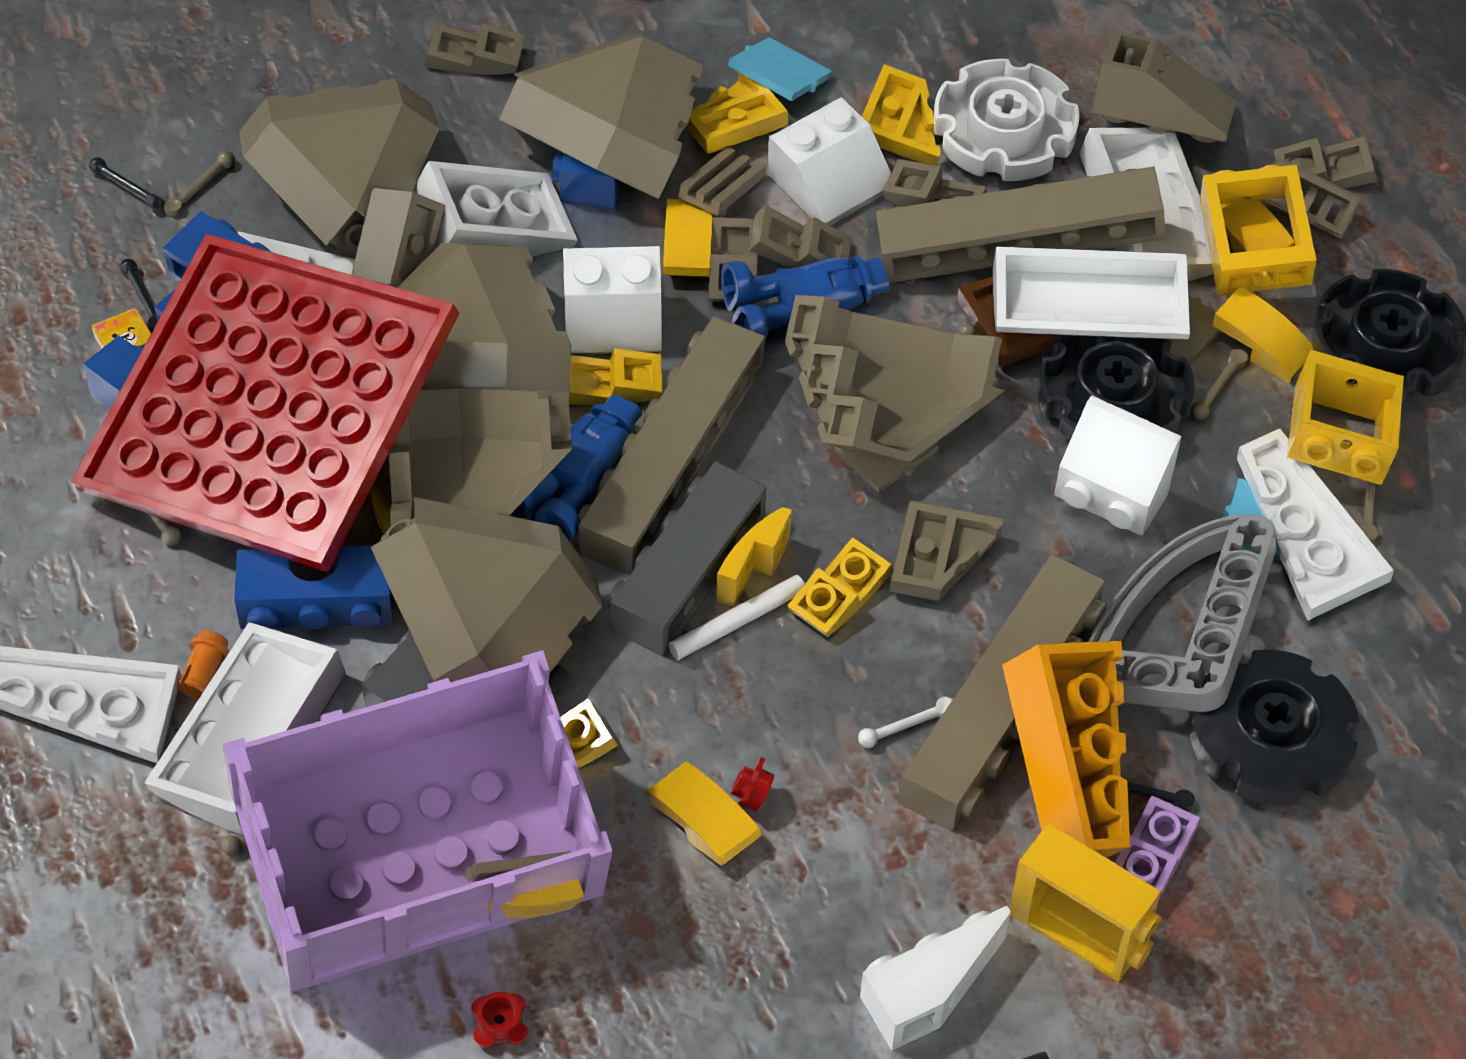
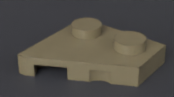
(940, 548)

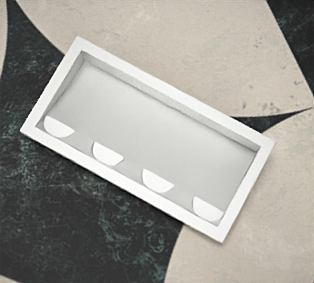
(1136, 148)
(1091, 293)
(258, 691)

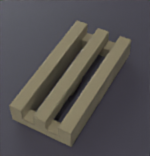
(714, 178)

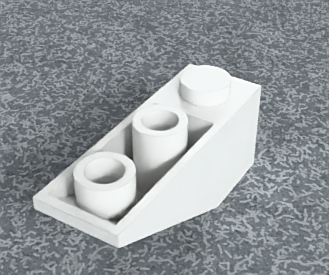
(923, 986)

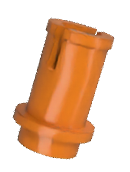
(207, 654)

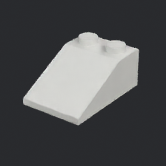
(497, 207)

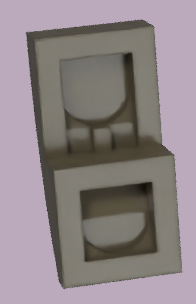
(487, 53)
(1341, 164)
(923, 183)
(729, 243)
(795, 244)

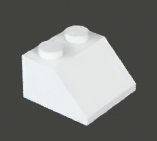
(829, 162)
(613, 299)
(1117, 466)

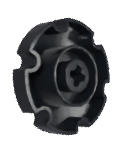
(1393, 327)
(1119, 370)
(1278, 730)

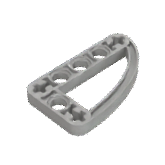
(1186, 674)

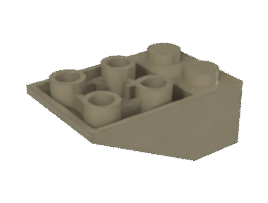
(1158, 88)

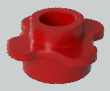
(752, 785)
(496, 1005)

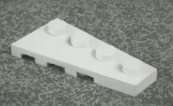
(1314, 534)
(92, 697)

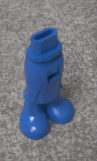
(838, 278)
(596, 447)

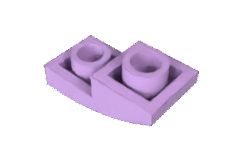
(1158, 843)

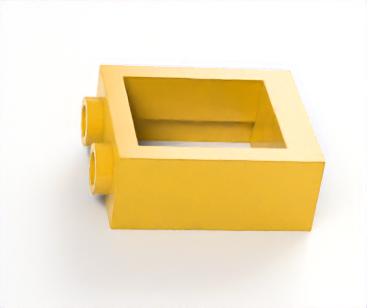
(1259, 268)
(1374, 397)
(1085, 903)

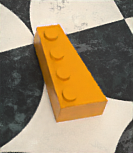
(1071, 739)

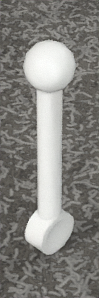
(869, 737)

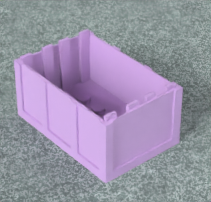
(382, 808)

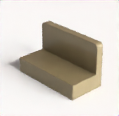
(396, 235)

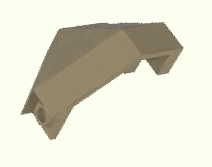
(611, 108)
(336, 147)
(503, 321)
(887, 382)
(477, 447)
(484, 587)

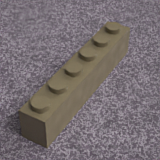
(1056, 215)
(671, 444)
(979, 723)

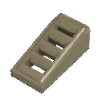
(1317, 184)

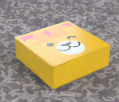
(127, 325)

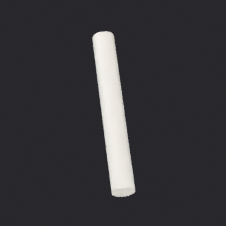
(735, 618)

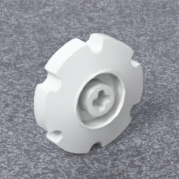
(1005, 119)

